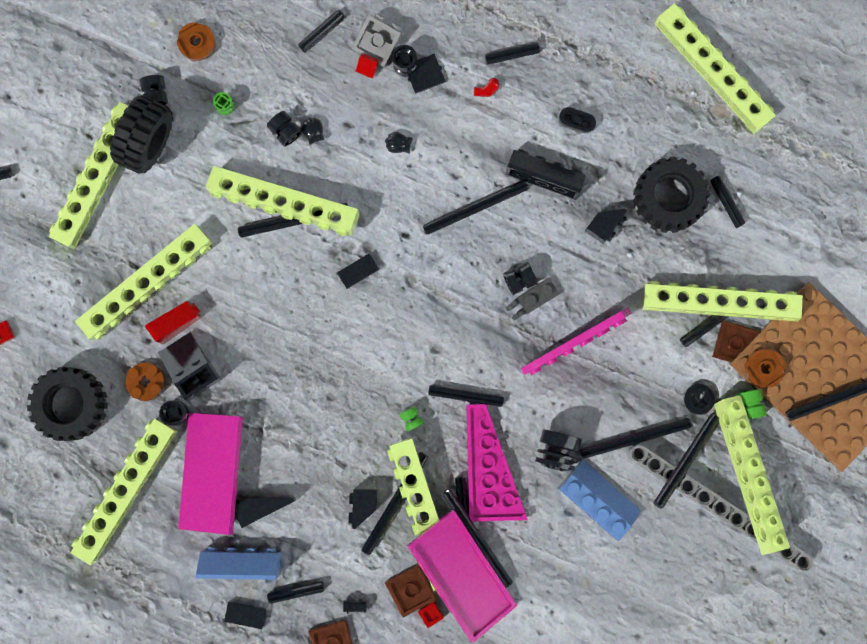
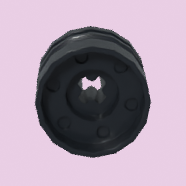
(558, 450)

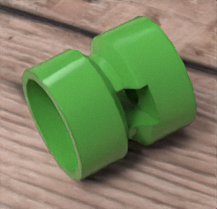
(752, 403)

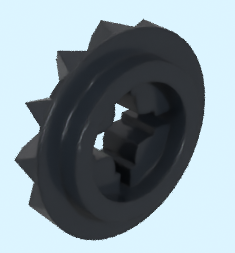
(707, 397)

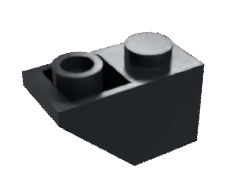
(604, 223)
(364, 504)

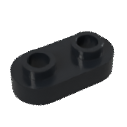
(577, 120)

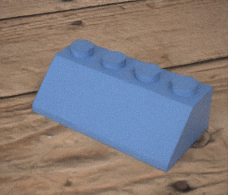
(599, 500)
(239, 564)

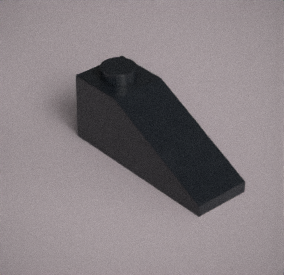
(255, 508)

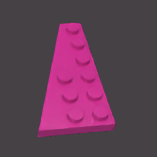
(582, 339)
(489, 477)

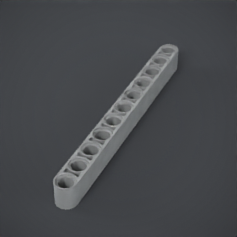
(709, 504)

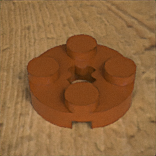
(185, 40)
(775, 370)
(135, 376)

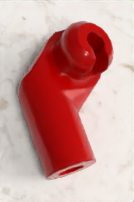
(489, 89)

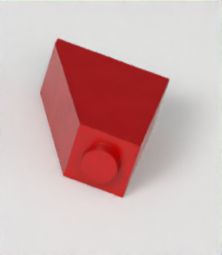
(173, 322)

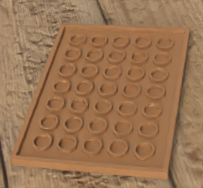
(820, 358)

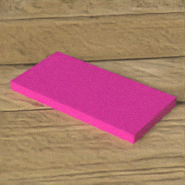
(210, 473)
(462, 575)

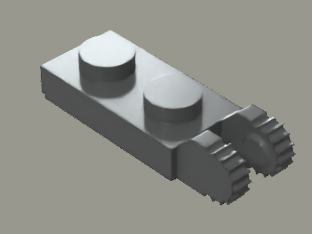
(534, 298)

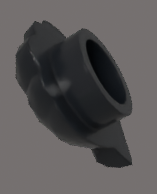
(312, 130)
(398, 143)

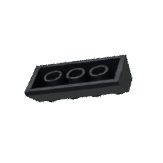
(545, 174)

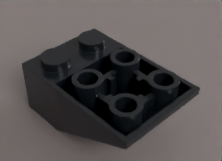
(189, 367)

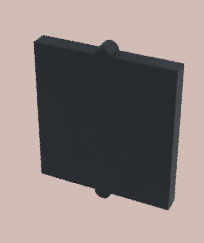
(427, 74)

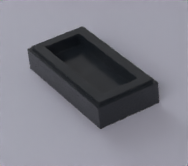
(358, 271)
(245, 615)

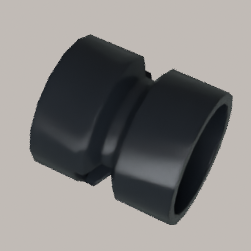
(404, 60)
(153, 88)
(282, 126)
(526, 276)
(174, 413)

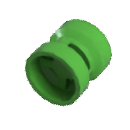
(226, 107)
(410, 414)

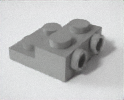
(378, 38)

